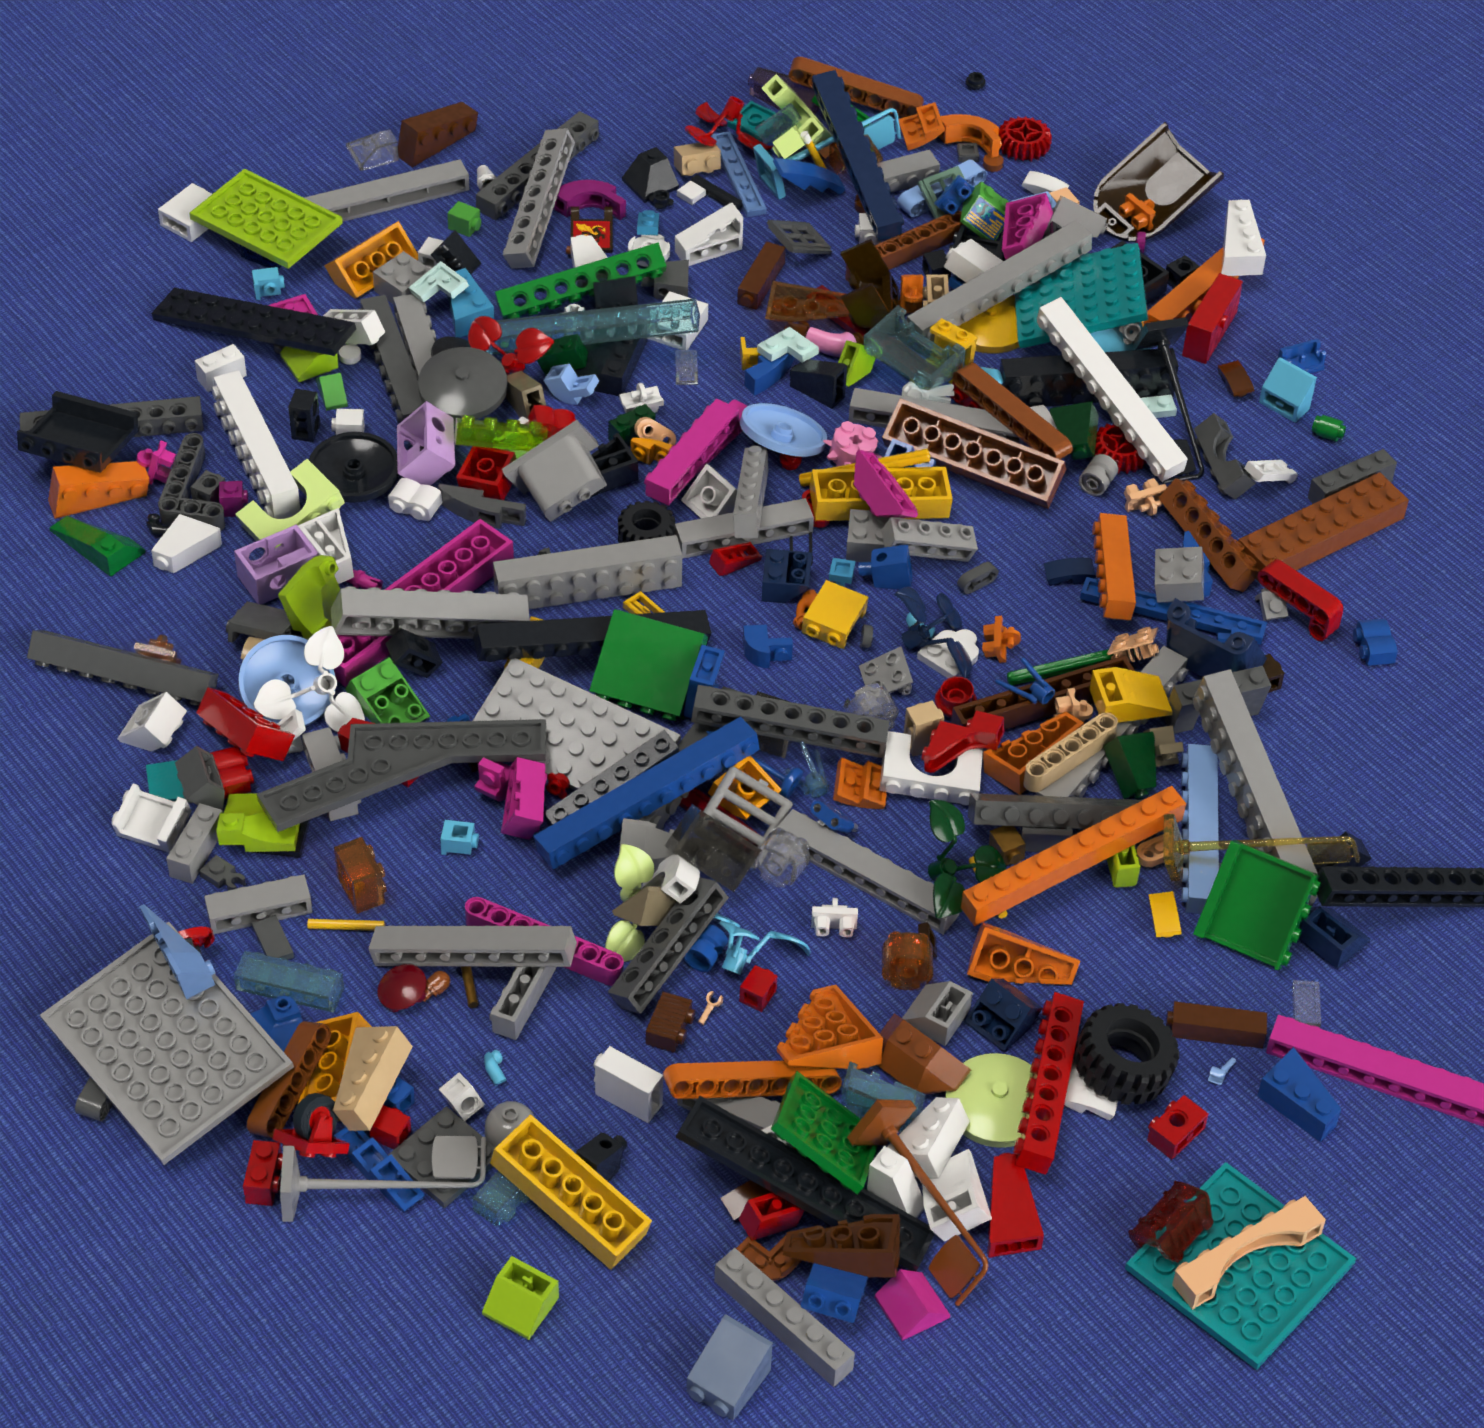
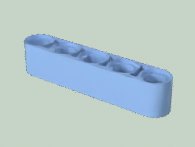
(913, 201)

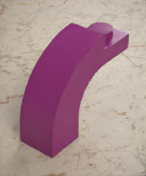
(589, 194)

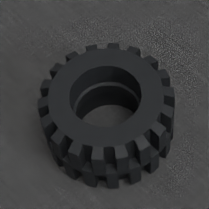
(645, 522)

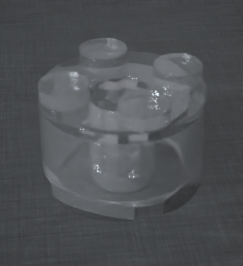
(873, 702)
(782, 858)

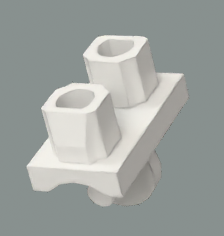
(648, 396)
(834, 917)

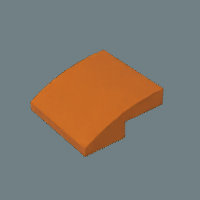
(921, 127)
(859, 785)

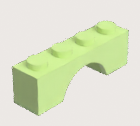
(788, 142)

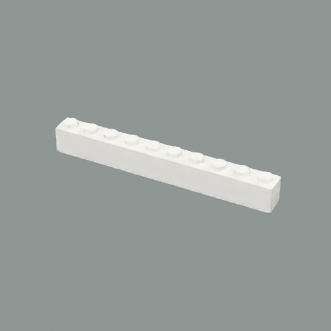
(1111, 389)

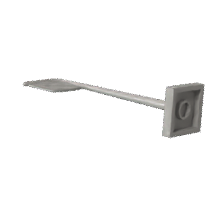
(451, 1159)

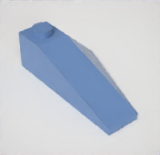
(183, 959)

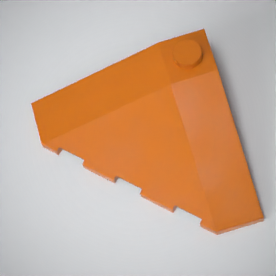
(831, 1034)

